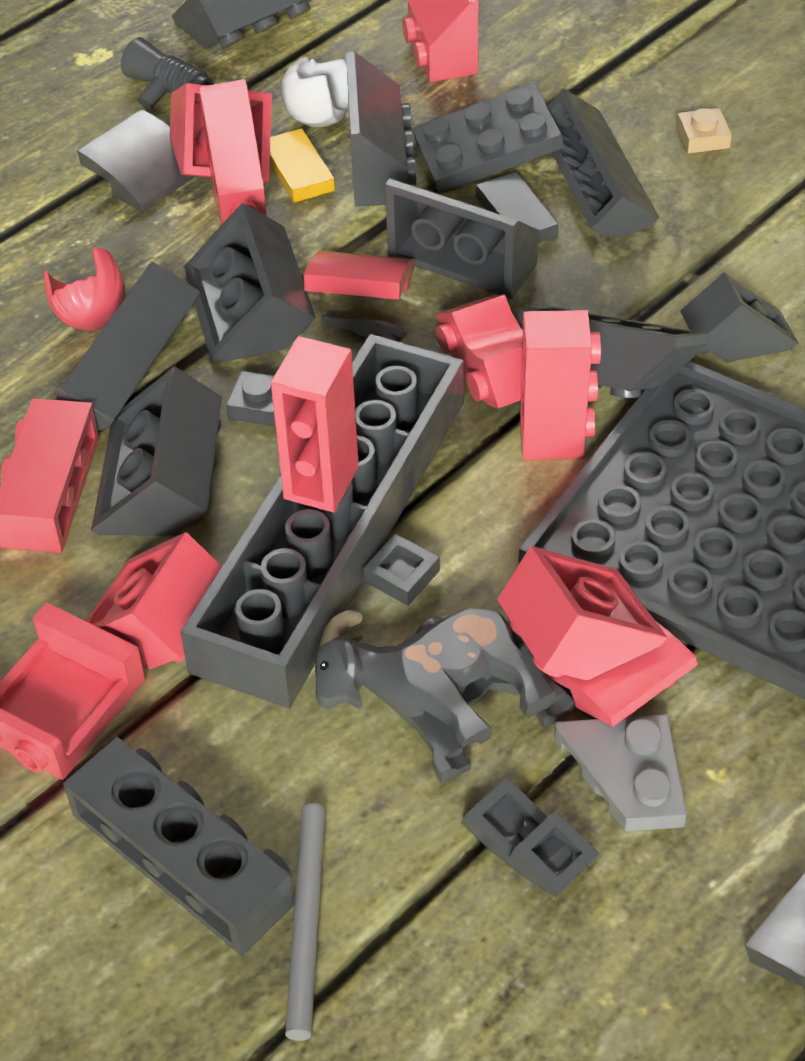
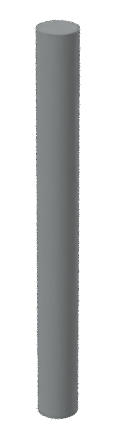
(305, 924)

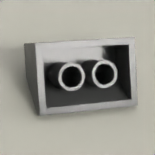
(226, 20)
(378, 132)
(459, 239)
(248, 288)
(159, 459)

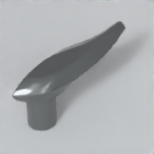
(365, 327)

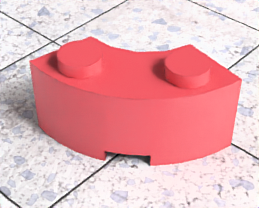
(490, 345)

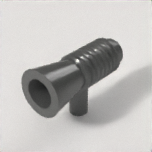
(164, 71)

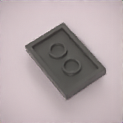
(487, 137)

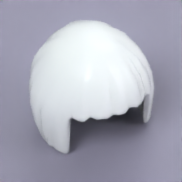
(316, 91)

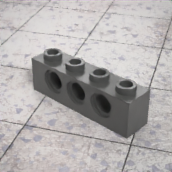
(233, 907)

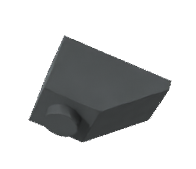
(737, 322)

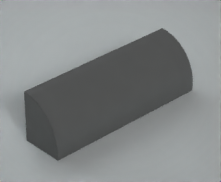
(598, 170)
(129, 343)

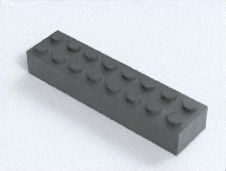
(304, 564)

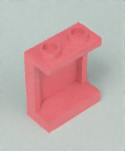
(65, 691)

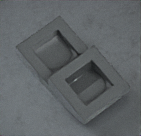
(527, 840)

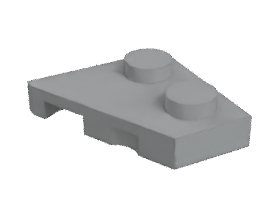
(629, 768)

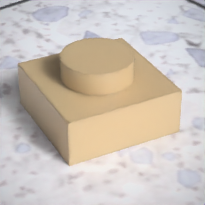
(703, 130)

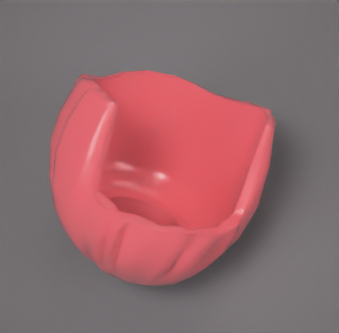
(88, 302)

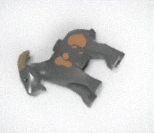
(437, 677)

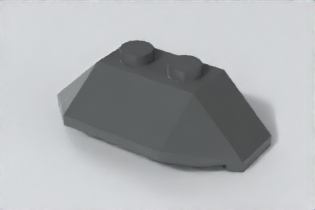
(637, 352)

